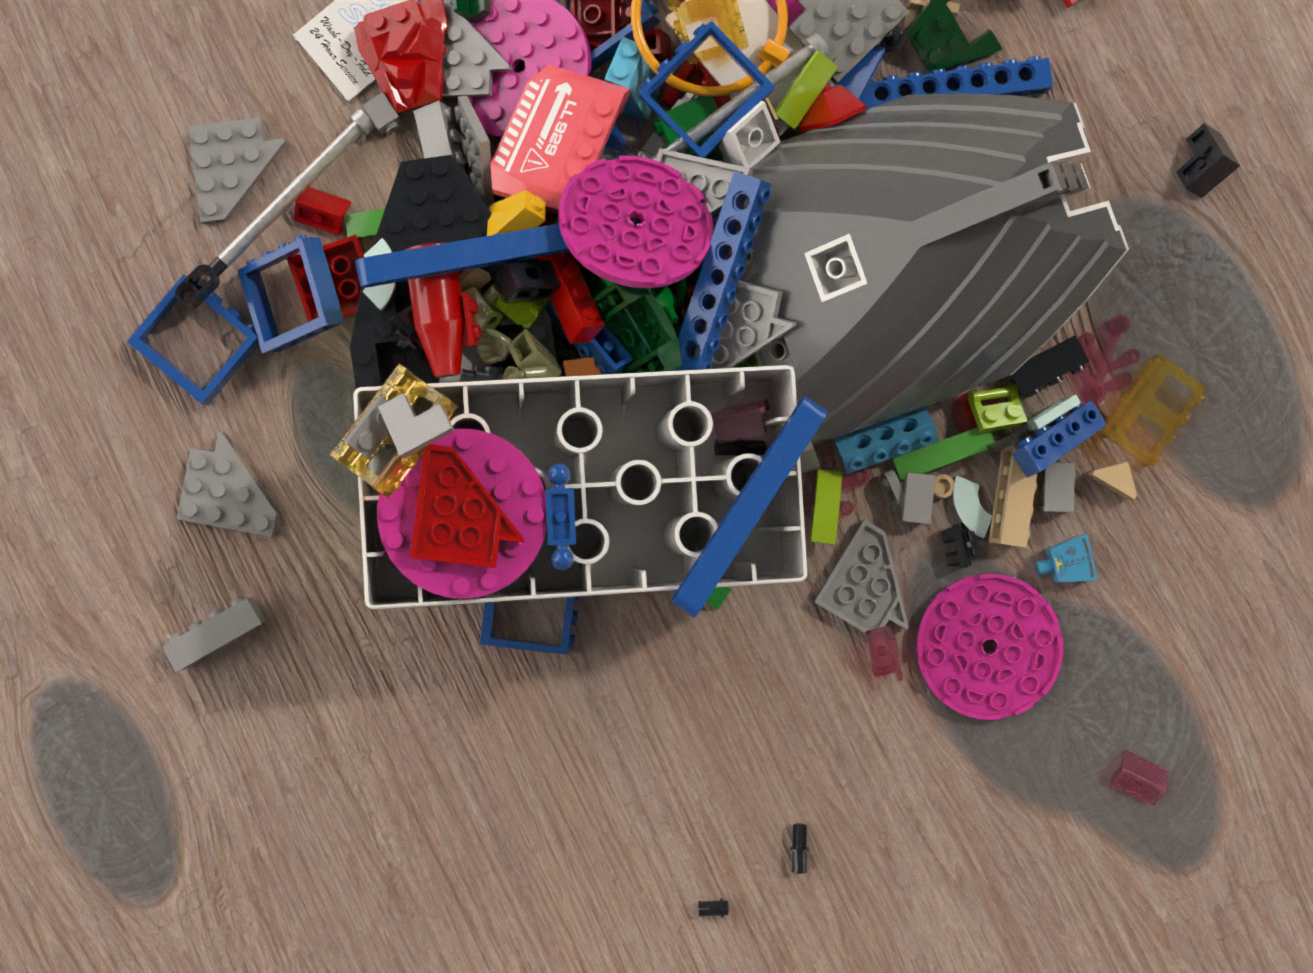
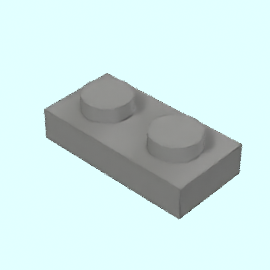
(369, 431)

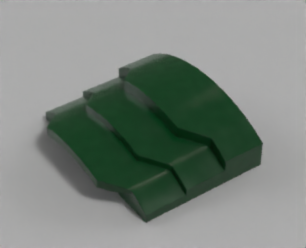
(640, 327)

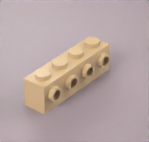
(1012, 503)

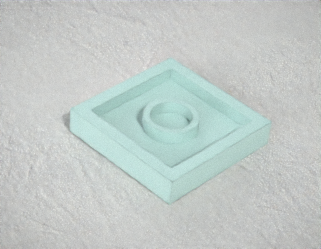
(1052, 412)

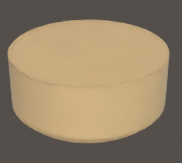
(943, 486)

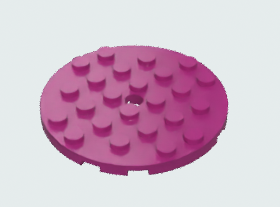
(532, 33)
(602, 237)
(513, 486)
(1025, 652)

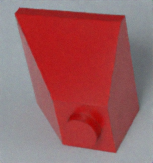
(830, 108)

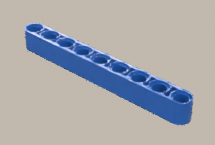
(460, 255)
(749, 507)

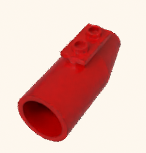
(443, 320)

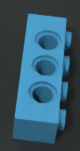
(885, 440)

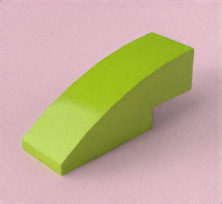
(826, 506)

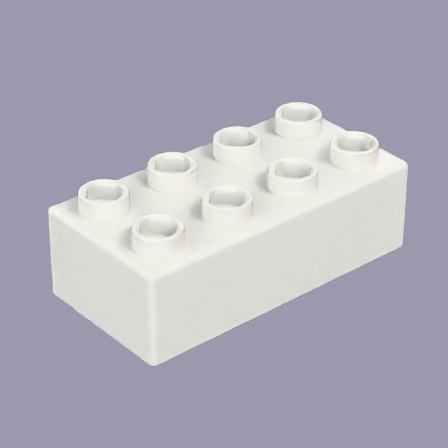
(639, 479)

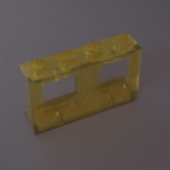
(728, 20)
(1141, 400)
(389, 480)

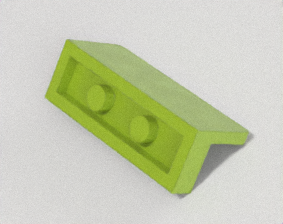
(805, 89)

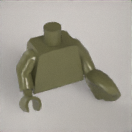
(526, 350)

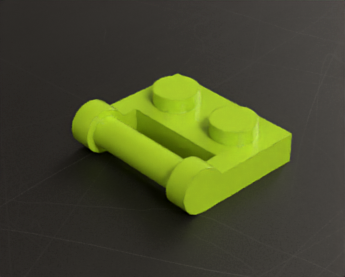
(999, 415)

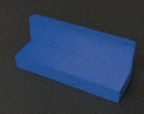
(860, 75)

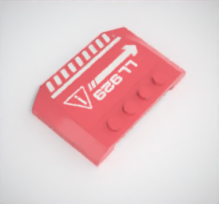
(555, 133)

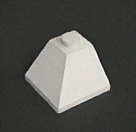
(750, 138)

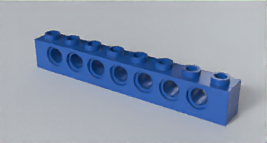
(1036, 68)
(715, 263)

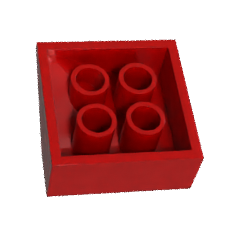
(342, 266)

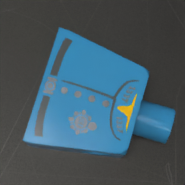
(1069, 561)

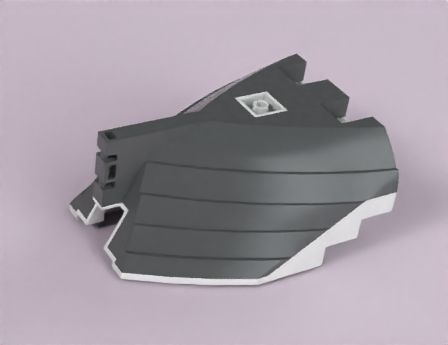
(925, 249)

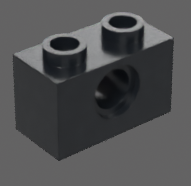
(528, 280)

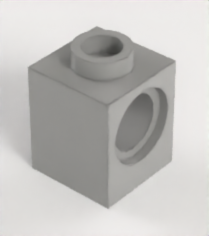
(382, 114)

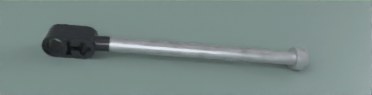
(776, 76)
(360, 124)

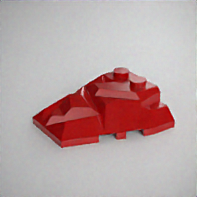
(406, 51)

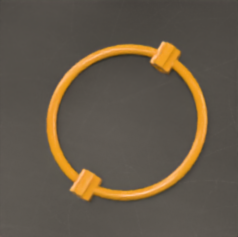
(771, 55)

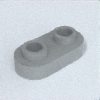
(891, 483)

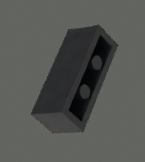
(1050, 366)

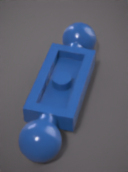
(560, 516)

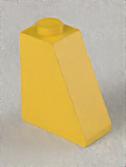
(516, 213)

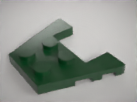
(941, 40)

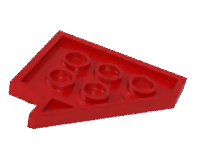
(457, 514)

